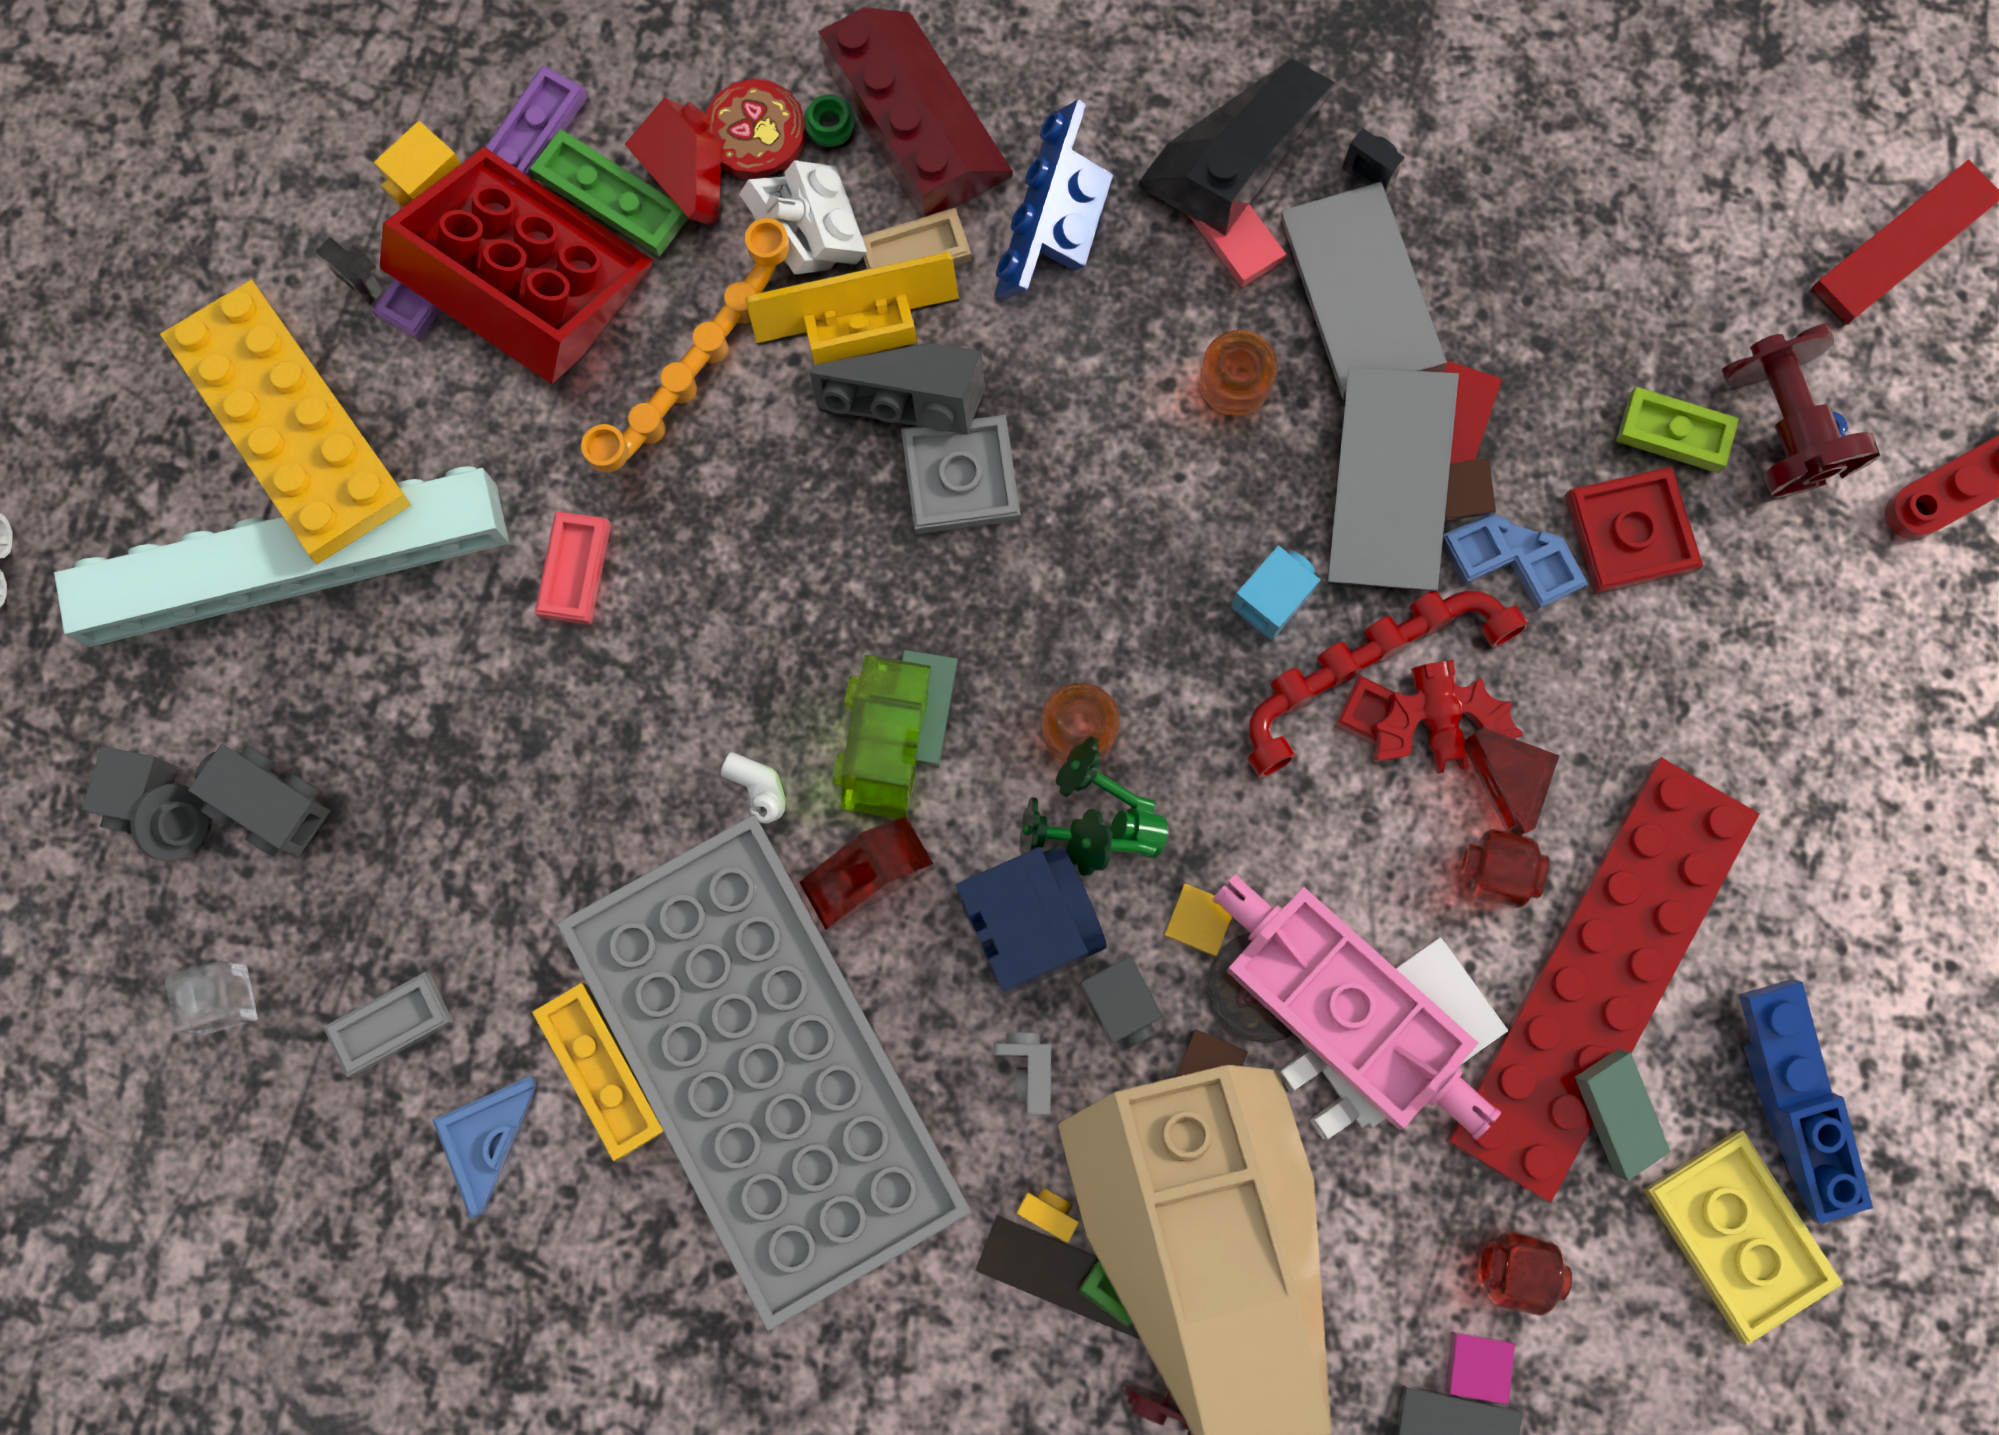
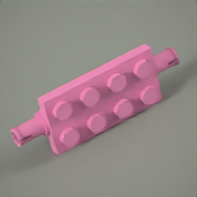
(1353, 1008)

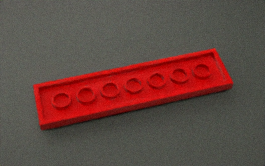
(1605, 973)

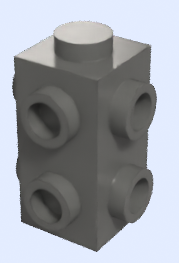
(246, 791)

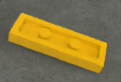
(598, 1071)

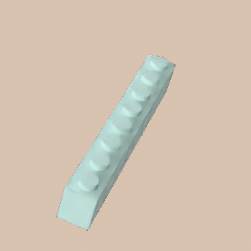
(266, 562)

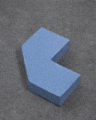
(1537, 558)

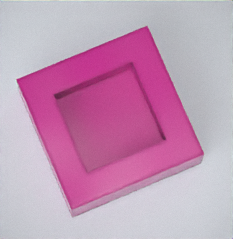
(1480, 1367)

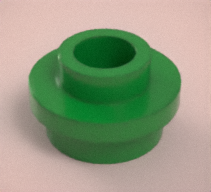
(826, 108)

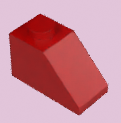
(682, 157)

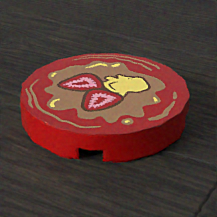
(757, 128)

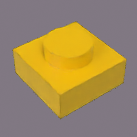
(1049, 1213)

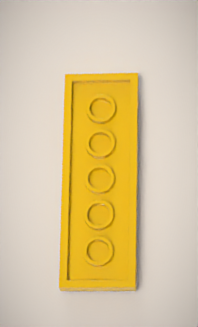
(285, 422)

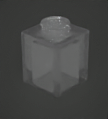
(210, 998)

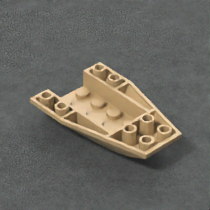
(1211, 1243)

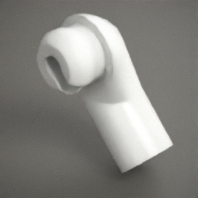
(762, 785)

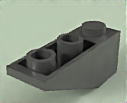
(907, 385)

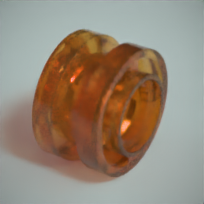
(1243, 350)
(1082, 699)

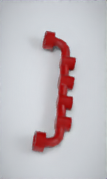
(1384, 641)

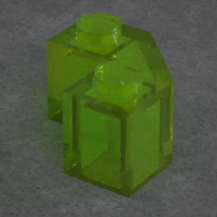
(883, 736)

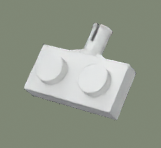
(821, 212)

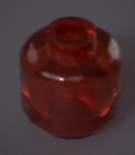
(1505, 868)
(1524, 1273)

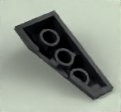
(1234, 150)

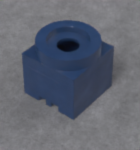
(1031, 918)

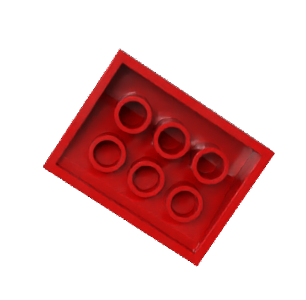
(512, 262)

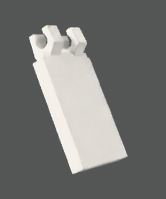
(1446, 984)

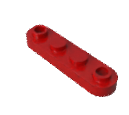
(1946, 493)

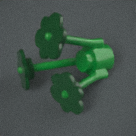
(1089, 840)

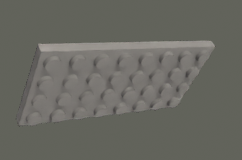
(763, 1071)

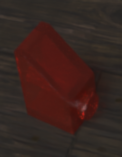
(865, 871)

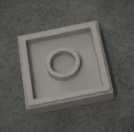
(960, 476)

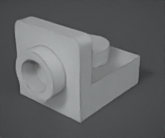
(1034, 1082)

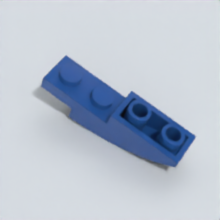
(1799, 1104)

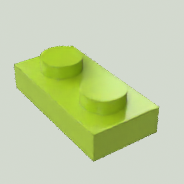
(1677, 430)

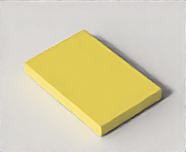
(1742, 1237)

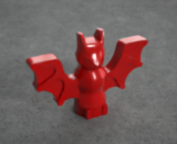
(1440, 708)

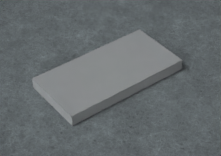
(1362, 284)
(1393, 478)

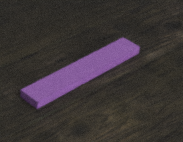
(526, 131)

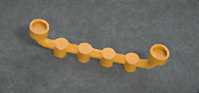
(604, 444)

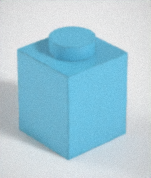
(1276, 591)

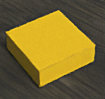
(1198, 921)

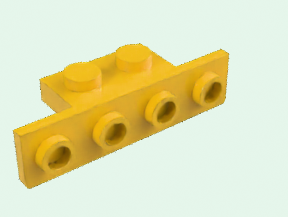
(855, 310)

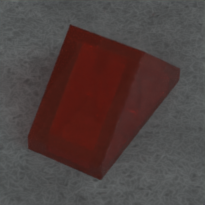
(1513, 777)

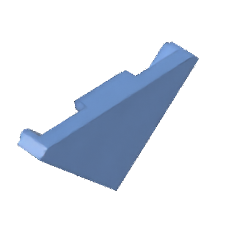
(480, 1139)

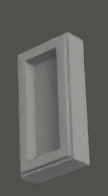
(388, 1025)

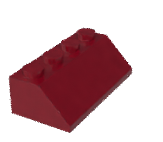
(912, 109)

